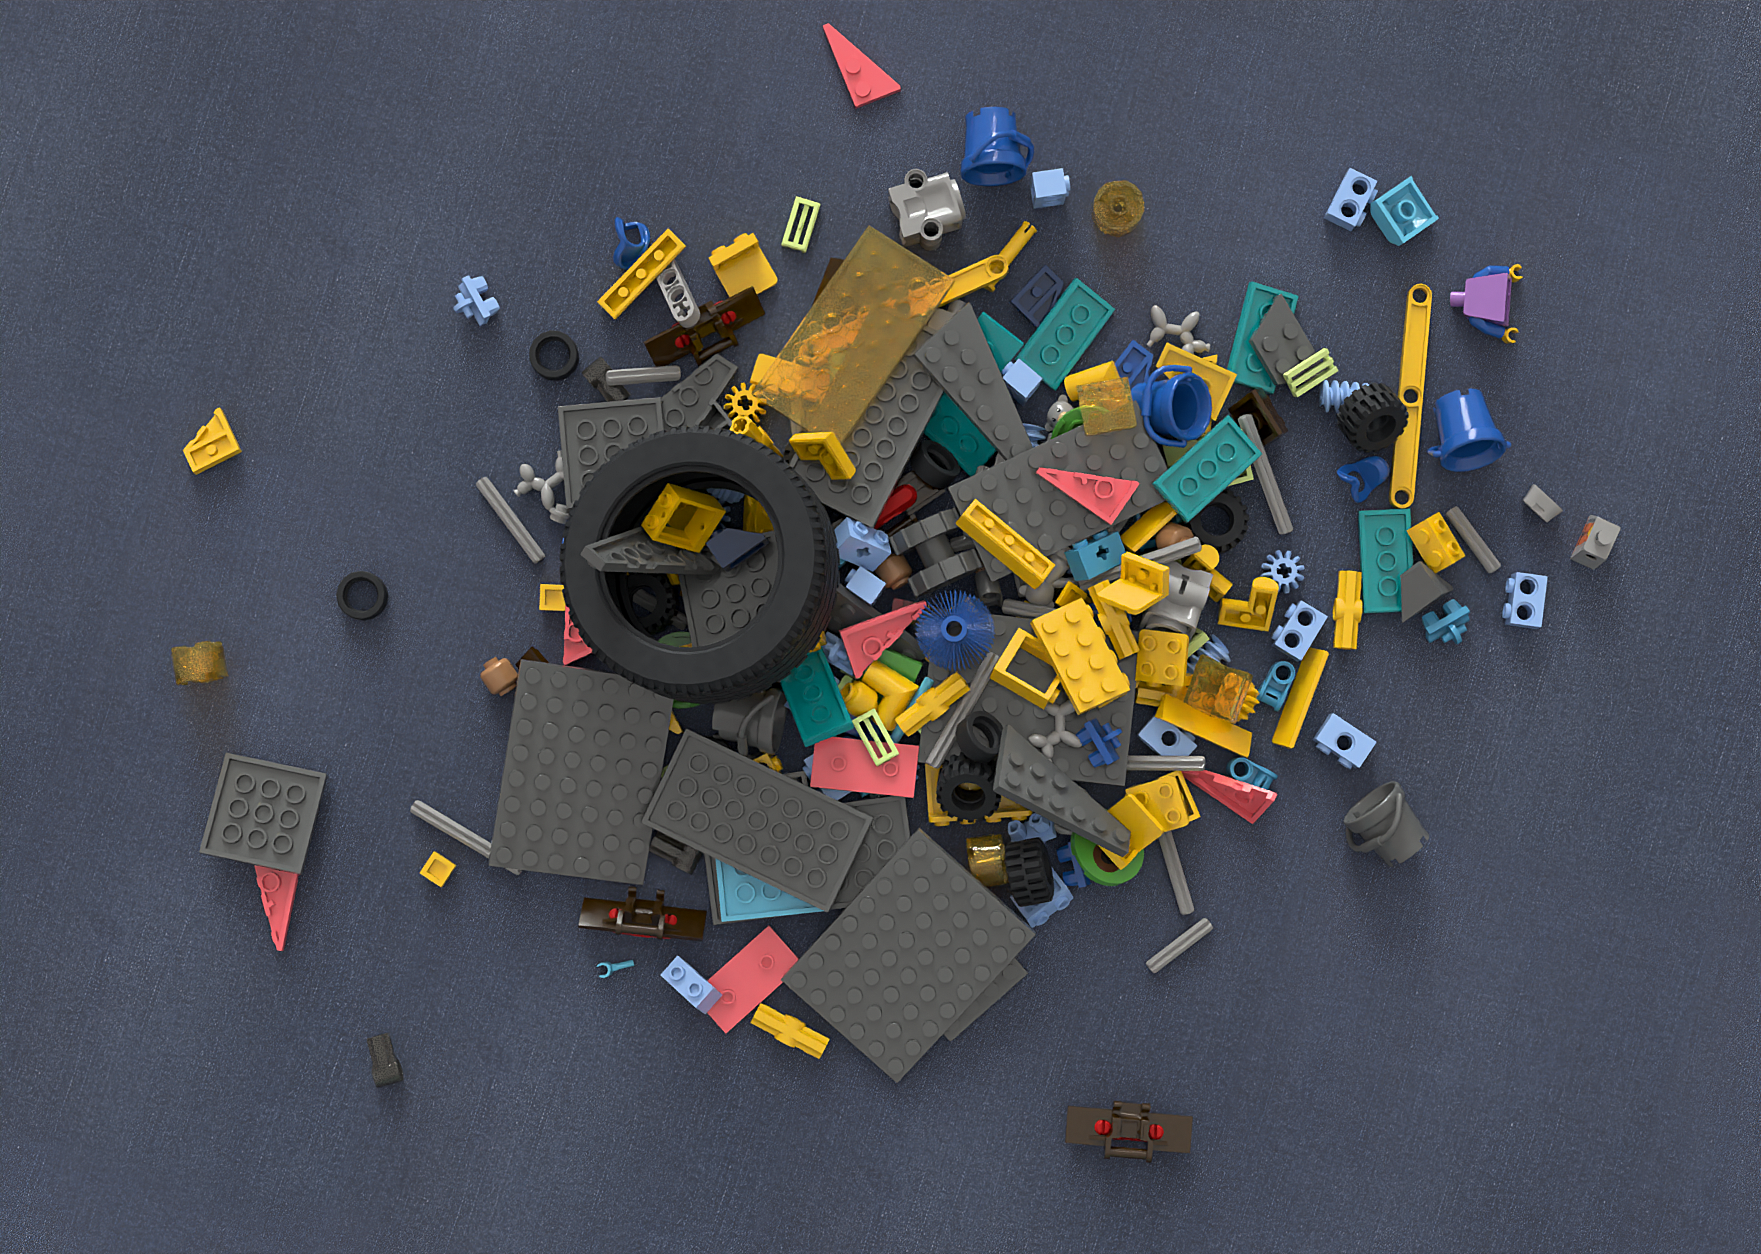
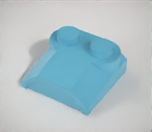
(1402, 212)

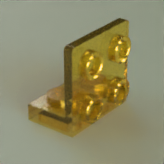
(1106, 406)
(1217, 689)

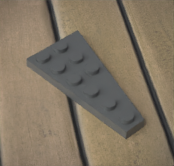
(969, 375)
(1042, 787)

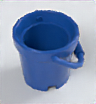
(994, 148)
(1174, 405)
(1466, 432)

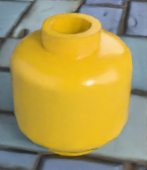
(859, 698)

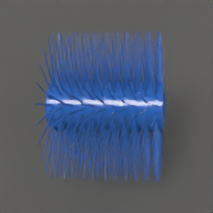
(941, 626)

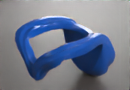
(626, 252)
(1373, 472)

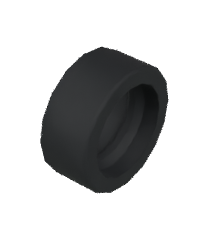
(541, 340)
(934, 464)
(352, 578)
(970, 745)

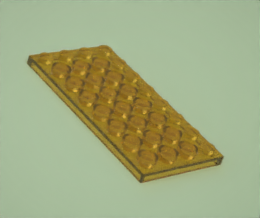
(853, 336)

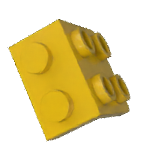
(742, 266)
(1140, 585)
(1163, 659)
(1162, 801)
(1139, 822)

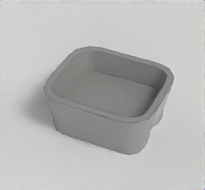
(1541, 504)

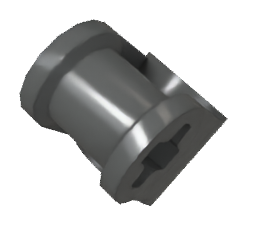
(987, 591)

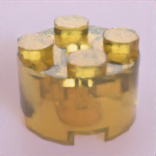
(1114, 222)
(199, 663)
(987, 859)

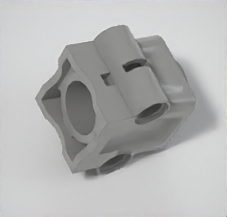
(924, 209)
(1183, 605)

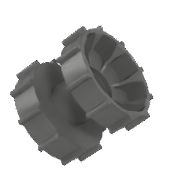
(935, 552)

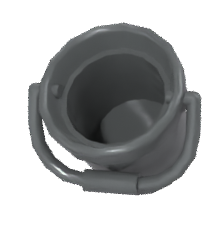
(752, 722)
(1385, 824)

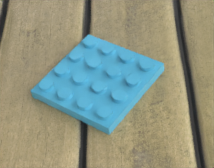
(750, 898)

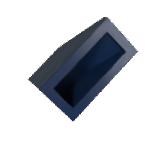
(735, 546)

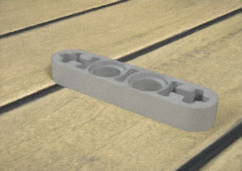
(673, 290)

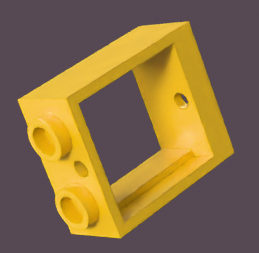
(694, 535)
(1033, 646)

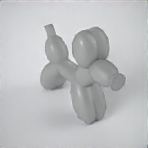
(1183, 330)
(540, 484)
(1060, 733)

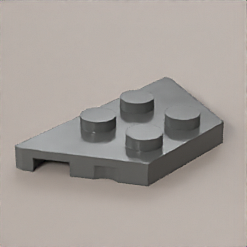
(1282, 343)

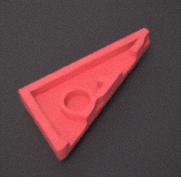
(1098, 494)
(870, 638)
(1240, 797)
(278, 896)

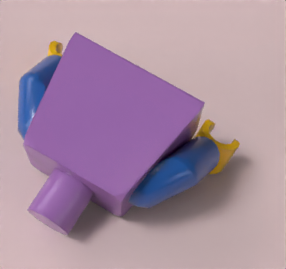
(1488, 300)

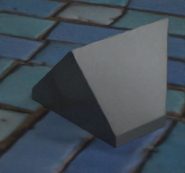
(1421, 590)

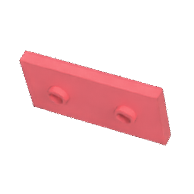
(849, 767)
(750, 978)

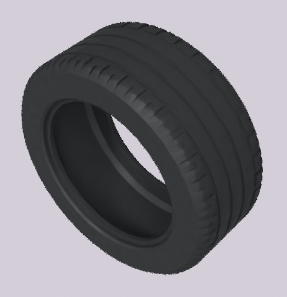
(788, 621)

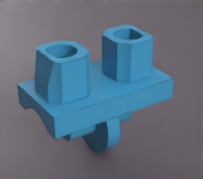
(1449, 626)

